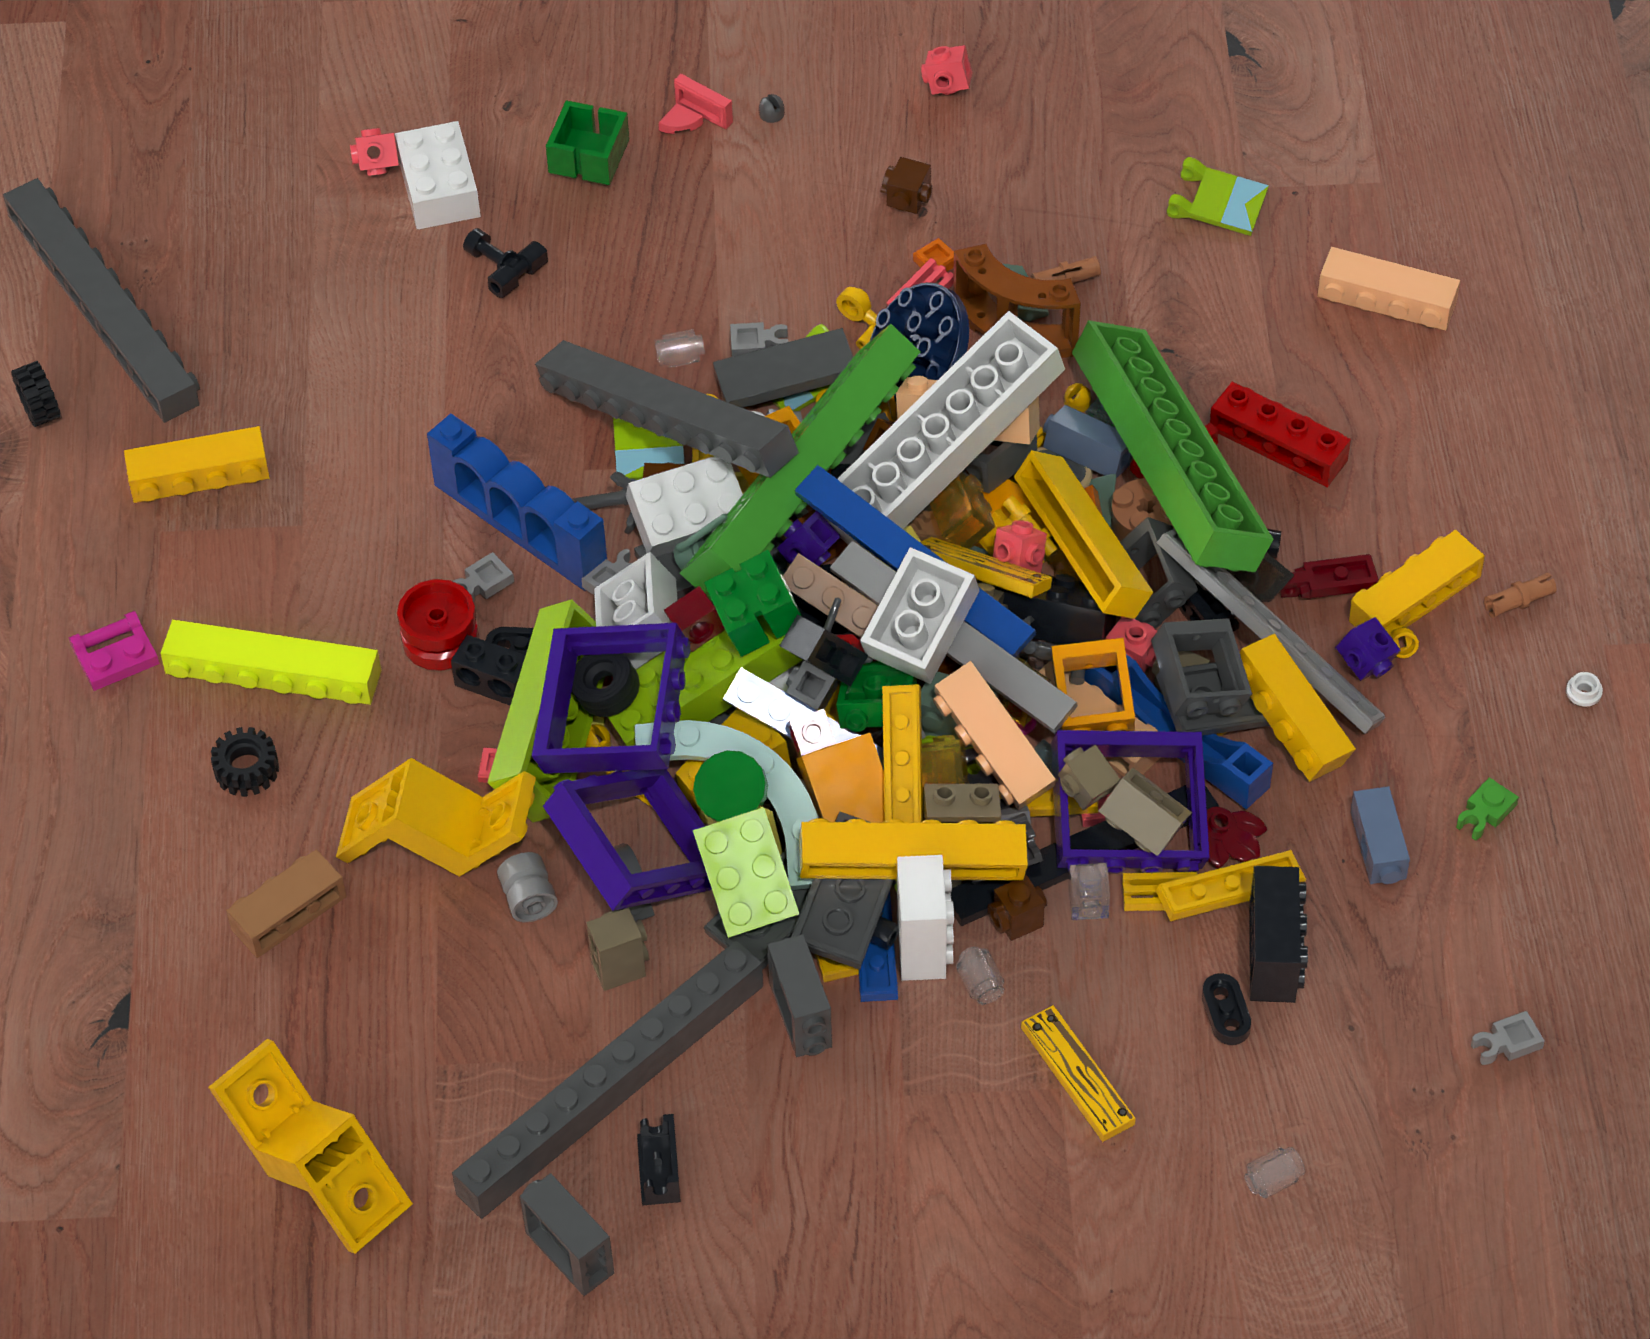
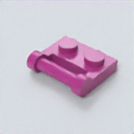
(117, 659)

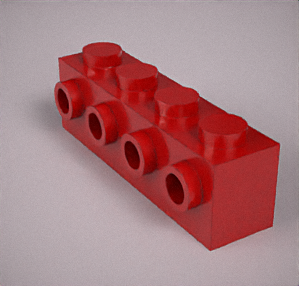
(1280, 434)

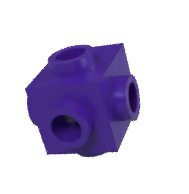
(809, 539)
(1368, 649)

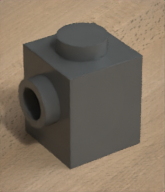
(811, 686)

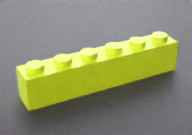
(271, 662)

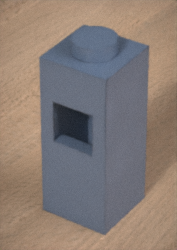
(1086, 441)
(1380, 835)

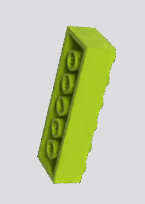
(708, 677)
(519, 731)

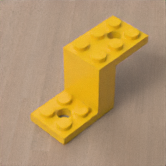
(436, 817)
(310, 1146)

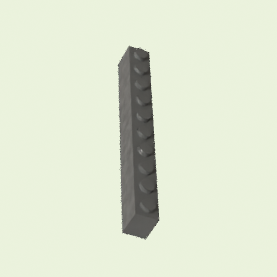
(102, 300)
(667, 408)
(607, 1080)

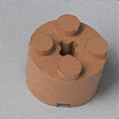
(1132, 505)

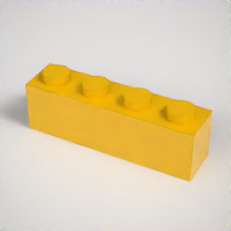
(196, 464)
(1419, 584)
(1294, 709)

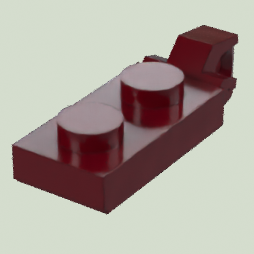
(1332, 577)

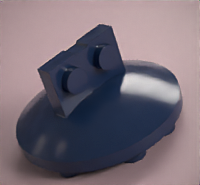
(933, 322)

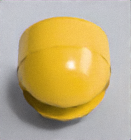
(1083, 397)
(1410, 641)
(602, 731)

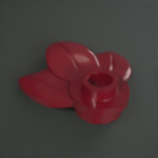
(1236, 839)

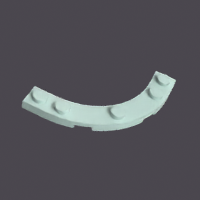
(785, 790)

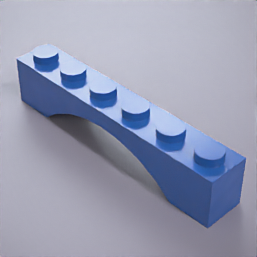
(1227, 763)

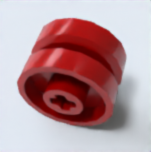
(435, 622)

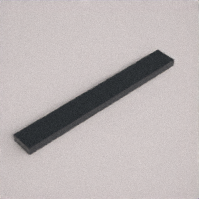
(972, 899)

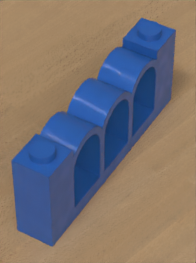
(516, 500)

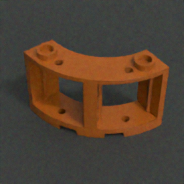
(980, 272)

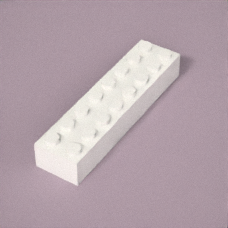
(953, 421)

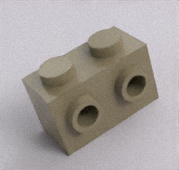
(962, 802)
(1144, 812)
(617, 948)

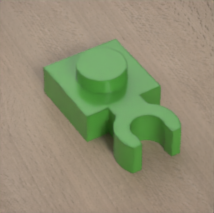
(1488, 804)

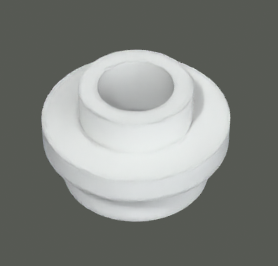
(1587, 682)

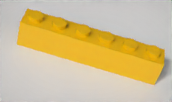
(1083, 535)
(871, 849)

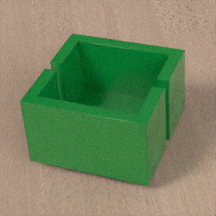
(577, 147)
(748, 594)

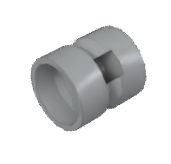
(527, 887)

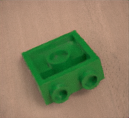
(863, 702)

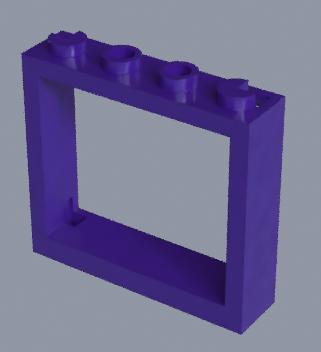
(557, 689)
(1135, 744)
(599, 857)

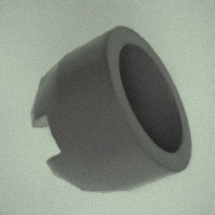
(767, 111)

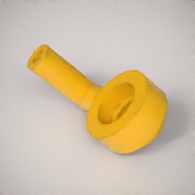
(856, 306)

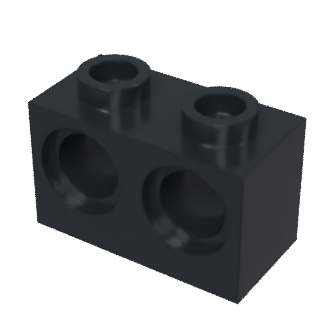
(824, 650)
(487, 669)

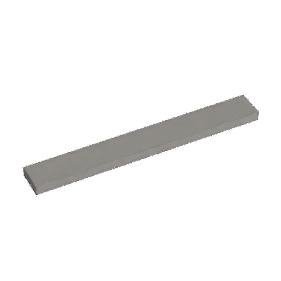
(1265, 623)
(996, 666)

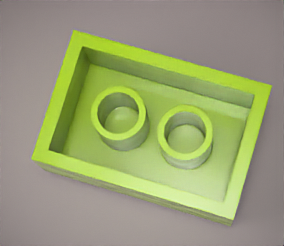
(746, 872)

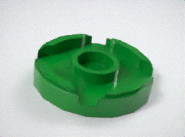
(730, 785)

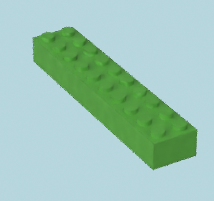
(820, 440)
(1172, 447)

